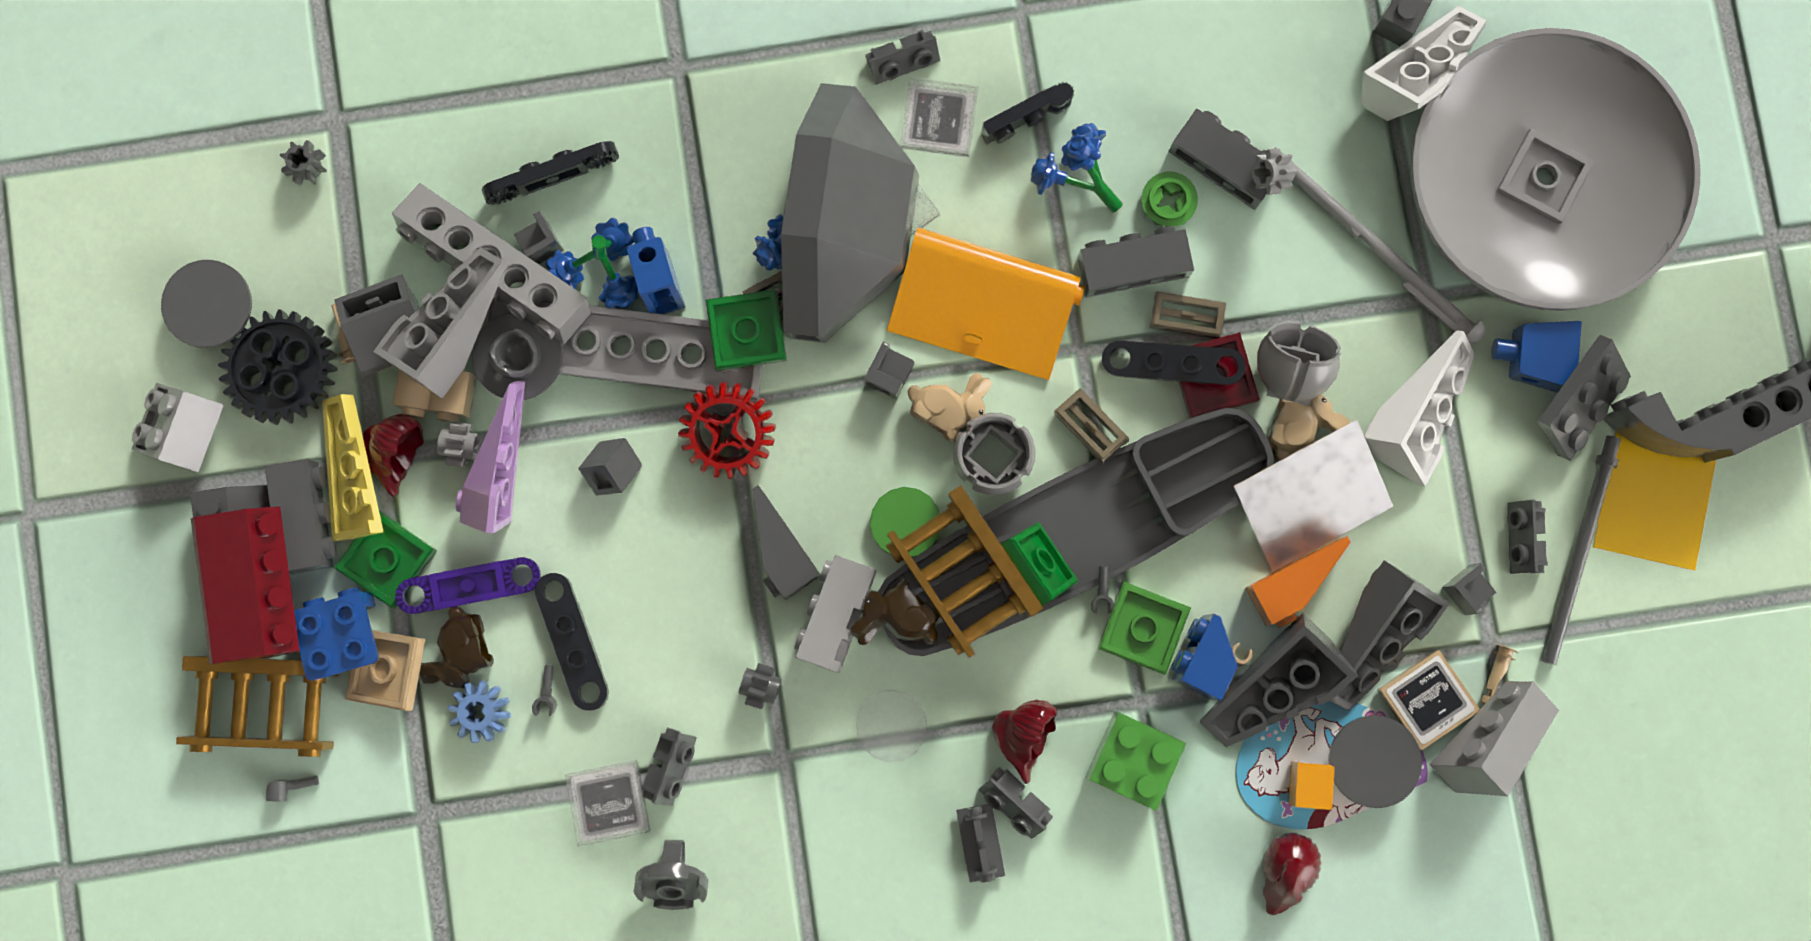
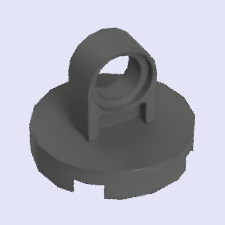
(672, 882)

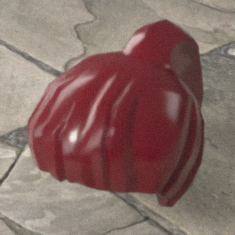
(392, 448)
(1023, 734)
(1289, 870)

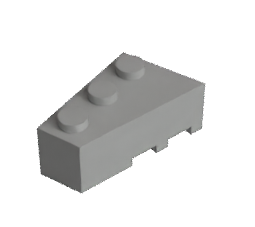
(1497, 741)

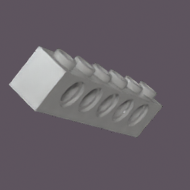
(425, 209)

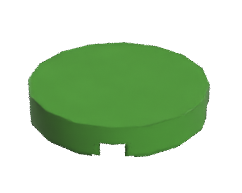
(902, 511)

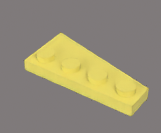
(350, 483)

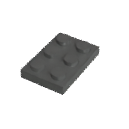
(1585, 398)

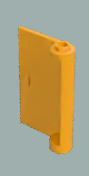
(977, 291)

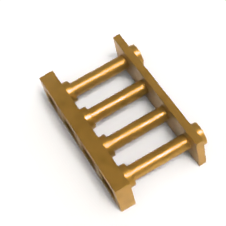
(998, 571)
(243, 672)

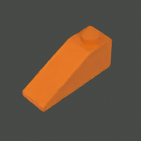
(1292, 587)

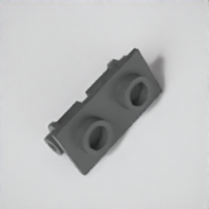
(916, 52)
(1524, 523)
(665, 783)
(1026, 815)
(980, 843)

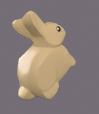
(946, 408)
(1298, 424)

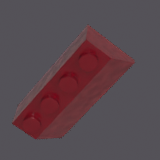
(244, 585)

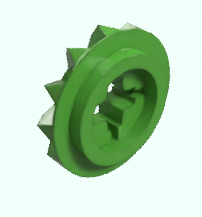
(1172, 184)

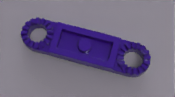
(467, 585)

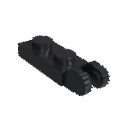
(1027, 112)

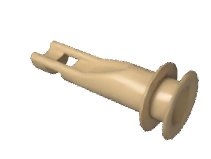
(345, 348)
(1498, 670)

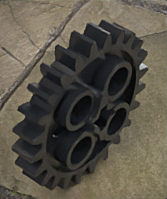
(248, 359)

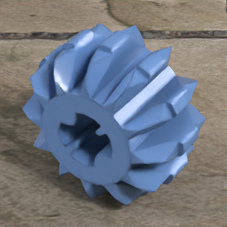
(467, 713)

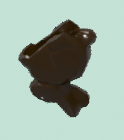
(900, 612)
(462, 650)

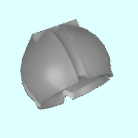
(1297, 362)
(1006, 431)

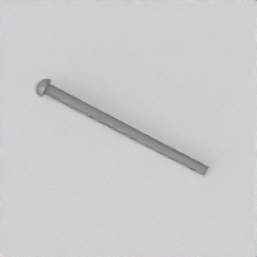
(1415, 284)

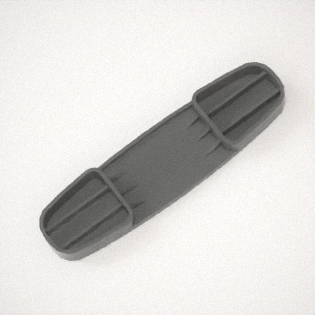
(1107, 513)

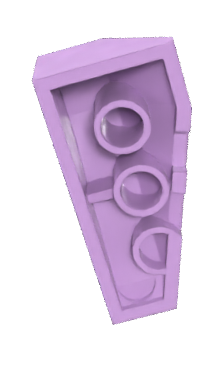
(490, 485)

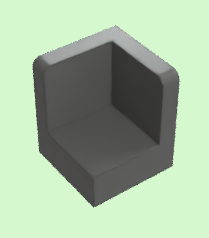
(538, 240)
(888, 371)
(610, 466)
(1469, 589)

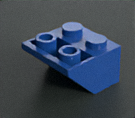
(1208, 659)

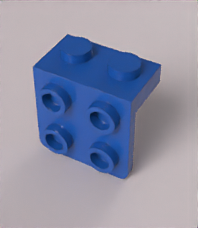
(336, 634)

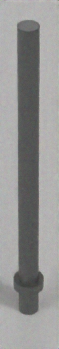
(1606, 463)

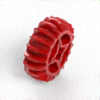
(711, 456)

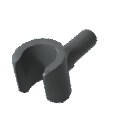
(1102, 592)
(546, 692)
(278, 789)

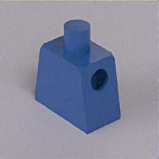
(654, 273)
(1541, 353)

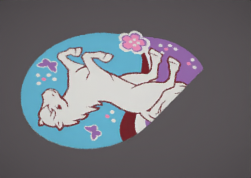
(1307, 738)

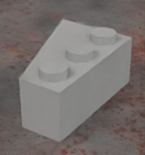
(834, 613)

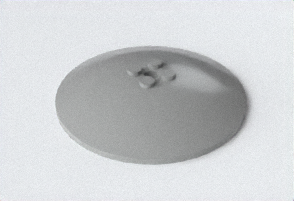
(1616, 158)

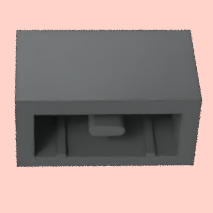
(369, 316)

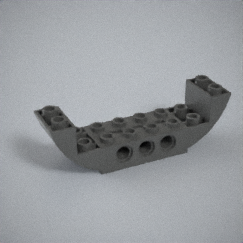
(1721, 428)

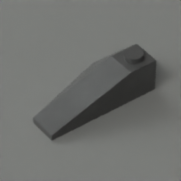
(1386, 620)
(1288, 677)

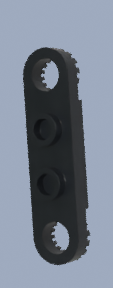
(538, 176)
(1173, 362)
(572, 641)

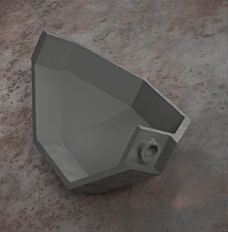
(843, 214)

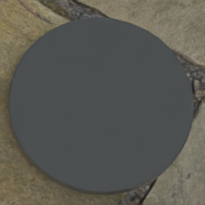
(206, 304)
(513, 352)
(1375, 761)

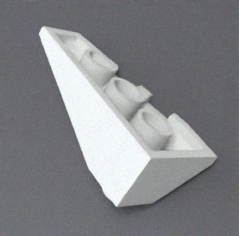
(1420, 66)
(1412, 420)

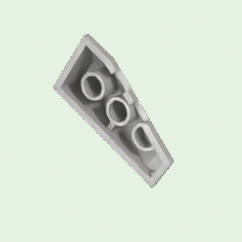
(441, 334)

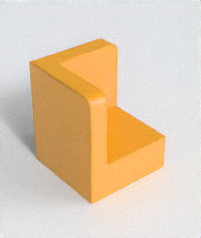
(1311, 785)

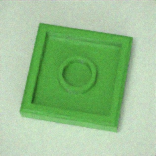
(1144, 628)

